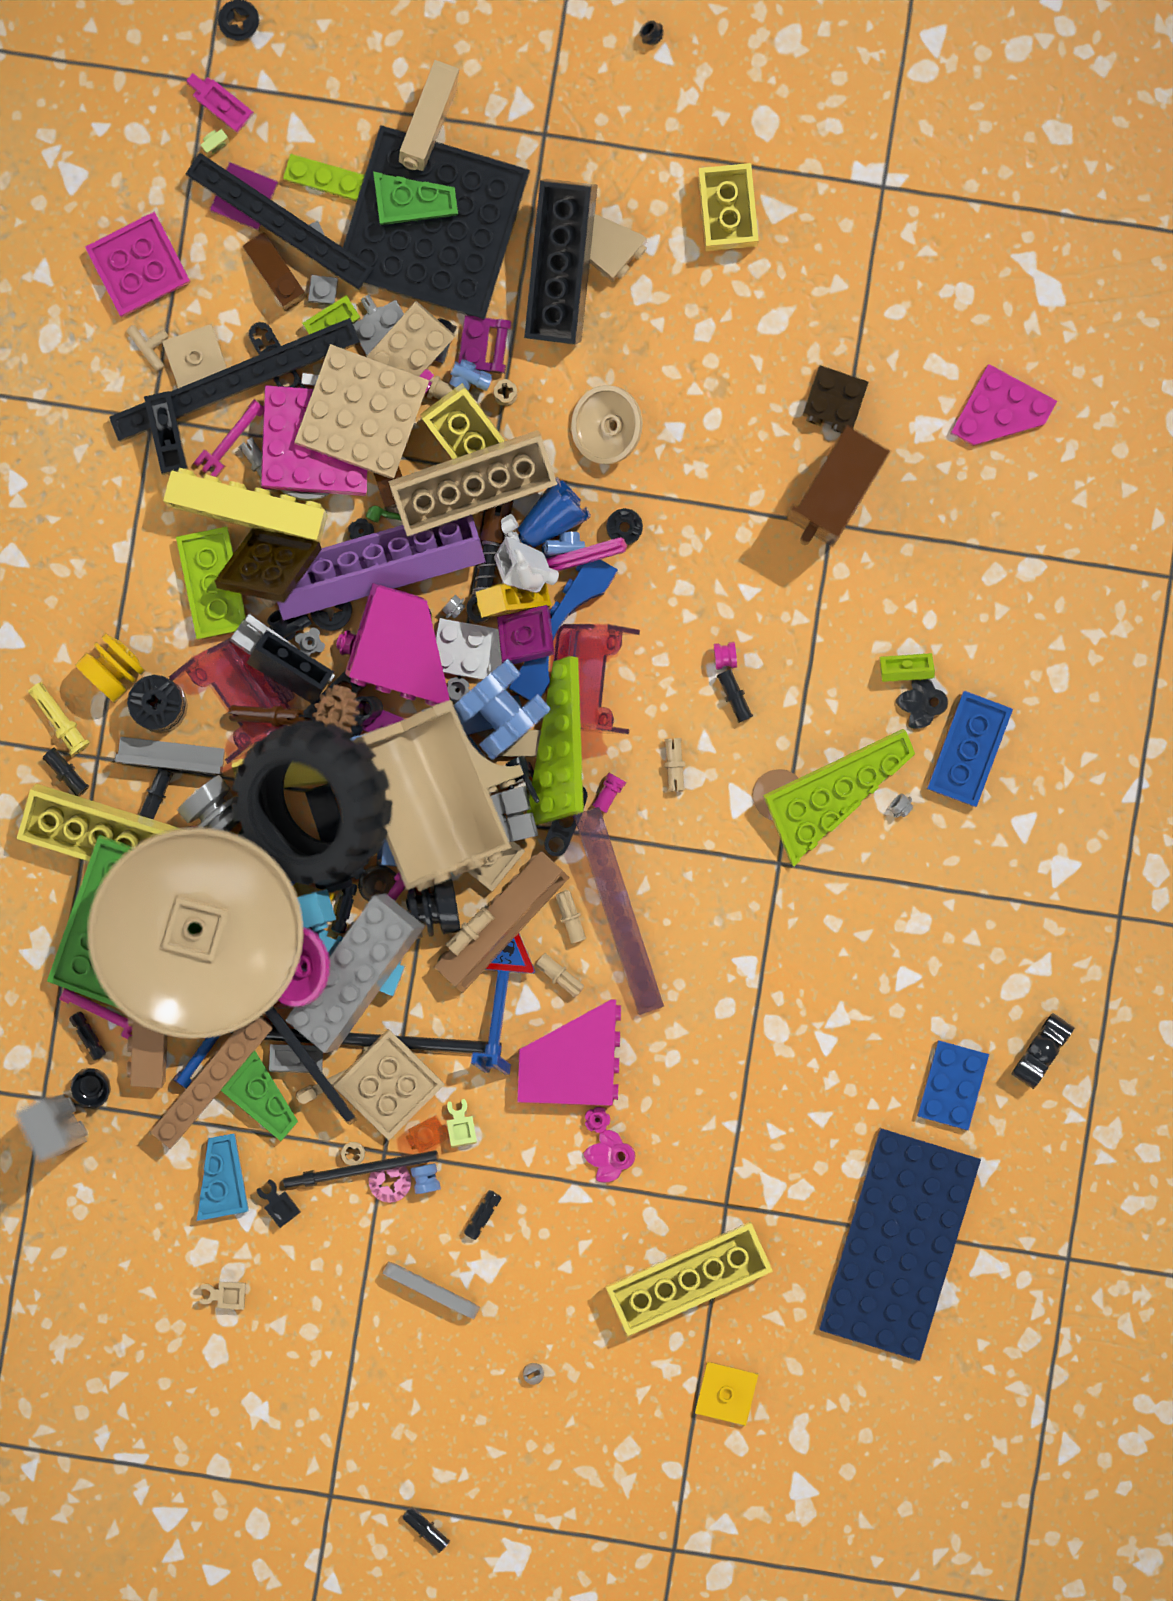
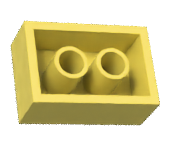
(728, 207)
(461, 423)

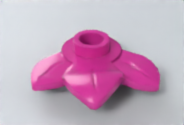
(605, 1156)

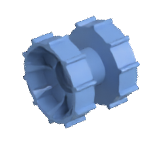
(500, 709)

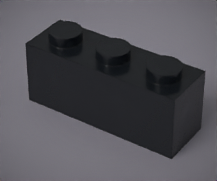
(290, 667)

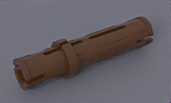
(276, 715)

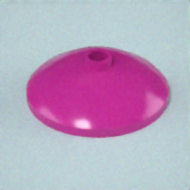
(310, 974)

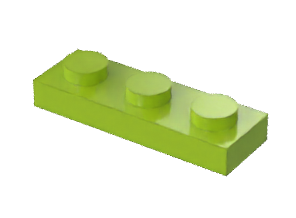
(323, 177)

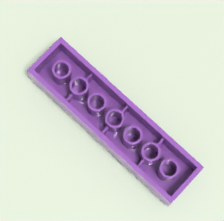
(383, 558)

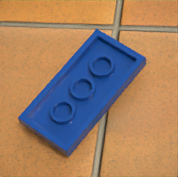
(969, 748)

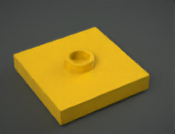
(726, 1393)

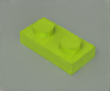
(331, 315)
(907, 667)

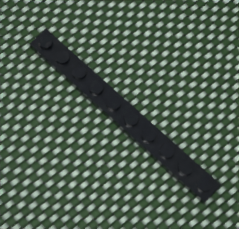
(241, 376)

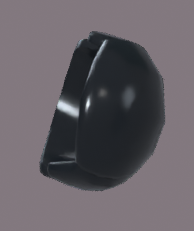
(90, 1087)

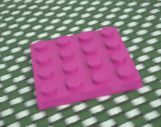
(296, 467)

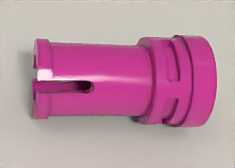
(611, 787)

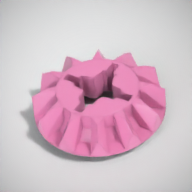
(385, 1193)

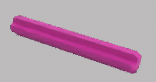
(587, 554)

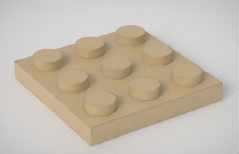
(388, 1084)

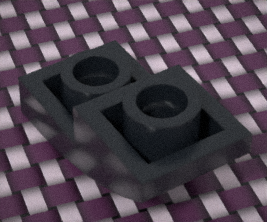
(324, 812)

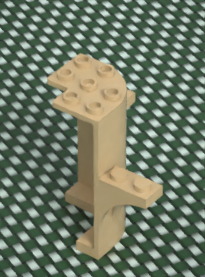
(439, 796)

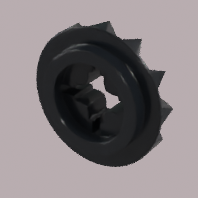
(244, 9)
(339, 619)

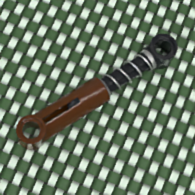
(492, 538)

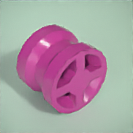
(725, 655)

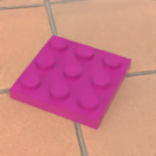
(137, 264)

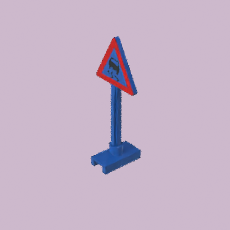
(511, 959)

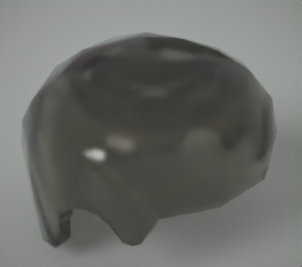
(376, 881)

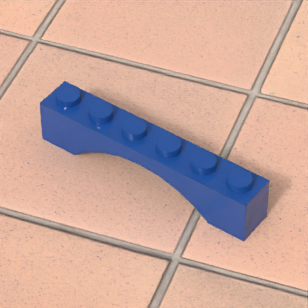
(590, 583)

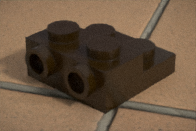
(835, 399)

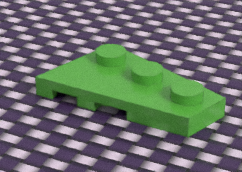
(412, 200)
(260, 1098)

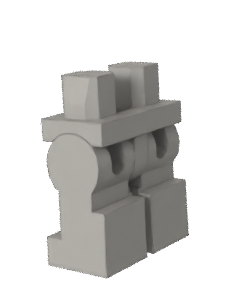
(513, 804)

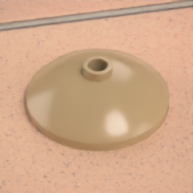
(595, 420)

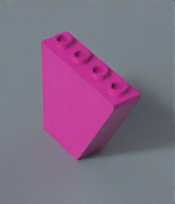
(398, 647)
(573, 1061)

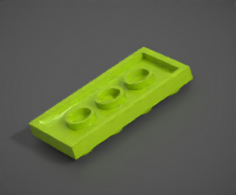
(202, 560)

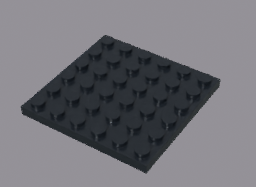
(440, 259)

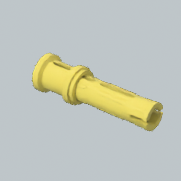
(65, 728)

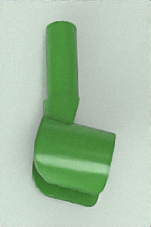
(374, 513)

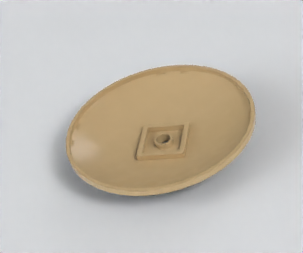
(202, 980)

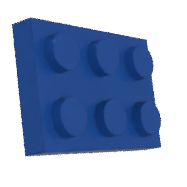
(953, 1085)

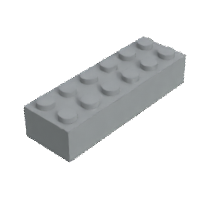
(357, 972)
(52, 1126)

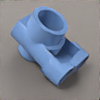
(467, 374)
(567, 542)

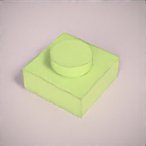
(214, 142)

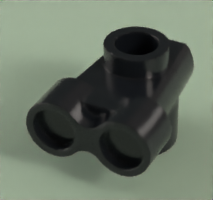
(288, 627)

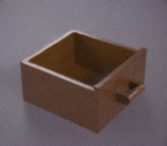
(838, 487)

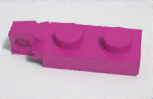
(220, 102)

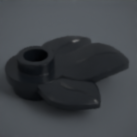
(918, 703)

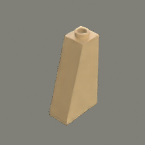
(429, 115)

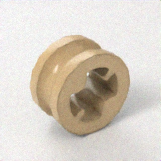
(353, 1145)

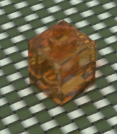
(436, 1127)

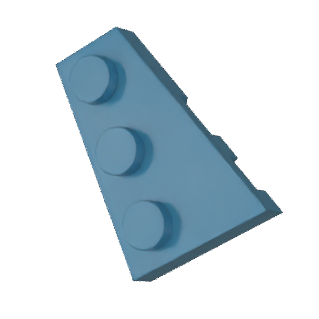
(223, 1180)

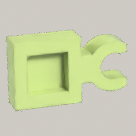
(461, 1128)

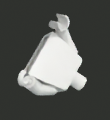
(521, 564)

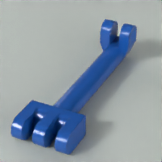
(183, 1077)

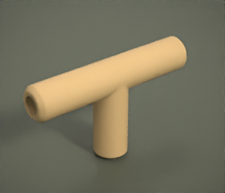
(147, 347)

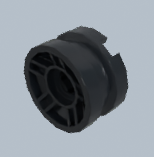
(631, 518)

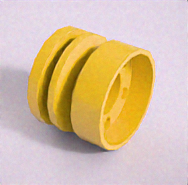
(110, 667)

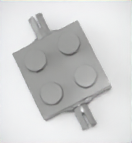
(376, 322)

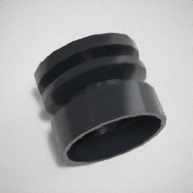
(168, 714)
(435, 908)

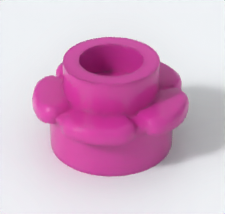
(345, 642)
(590, 1117)

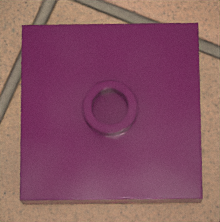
(259, 182)
(526, 635)

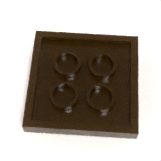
(268, 565)

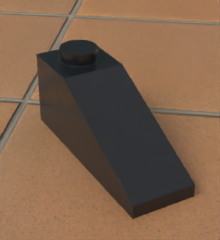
(165, 432)

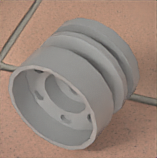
(210, 806)

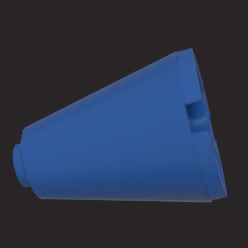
(552, 515)

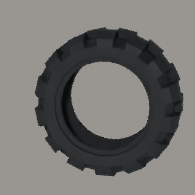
(351, 775)

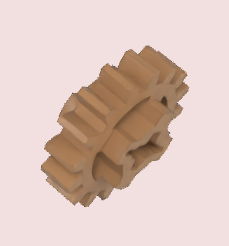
(337, 707)

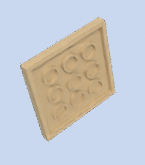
(361, 411)

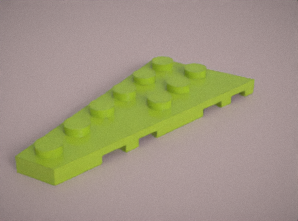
(559, 756)
(827, 796)

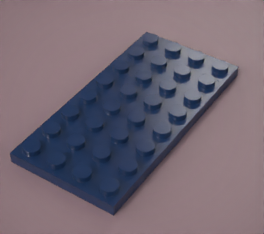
(899, 1244)

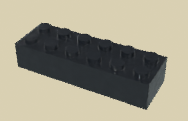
(560, 261)

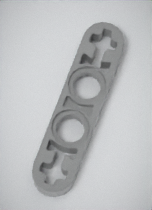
(431, 1290)

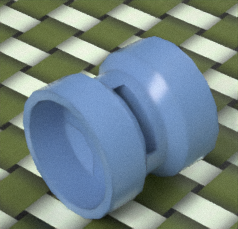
(425, 1178)

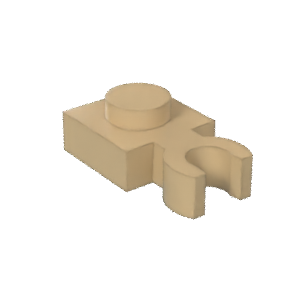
(229, 1295)

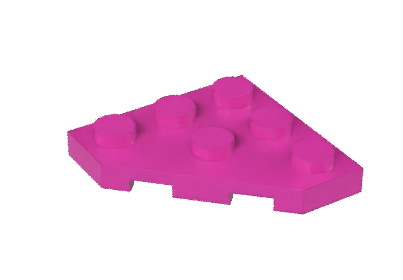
(1001, 408)

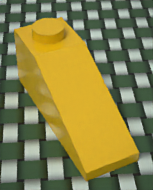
(509, 599)

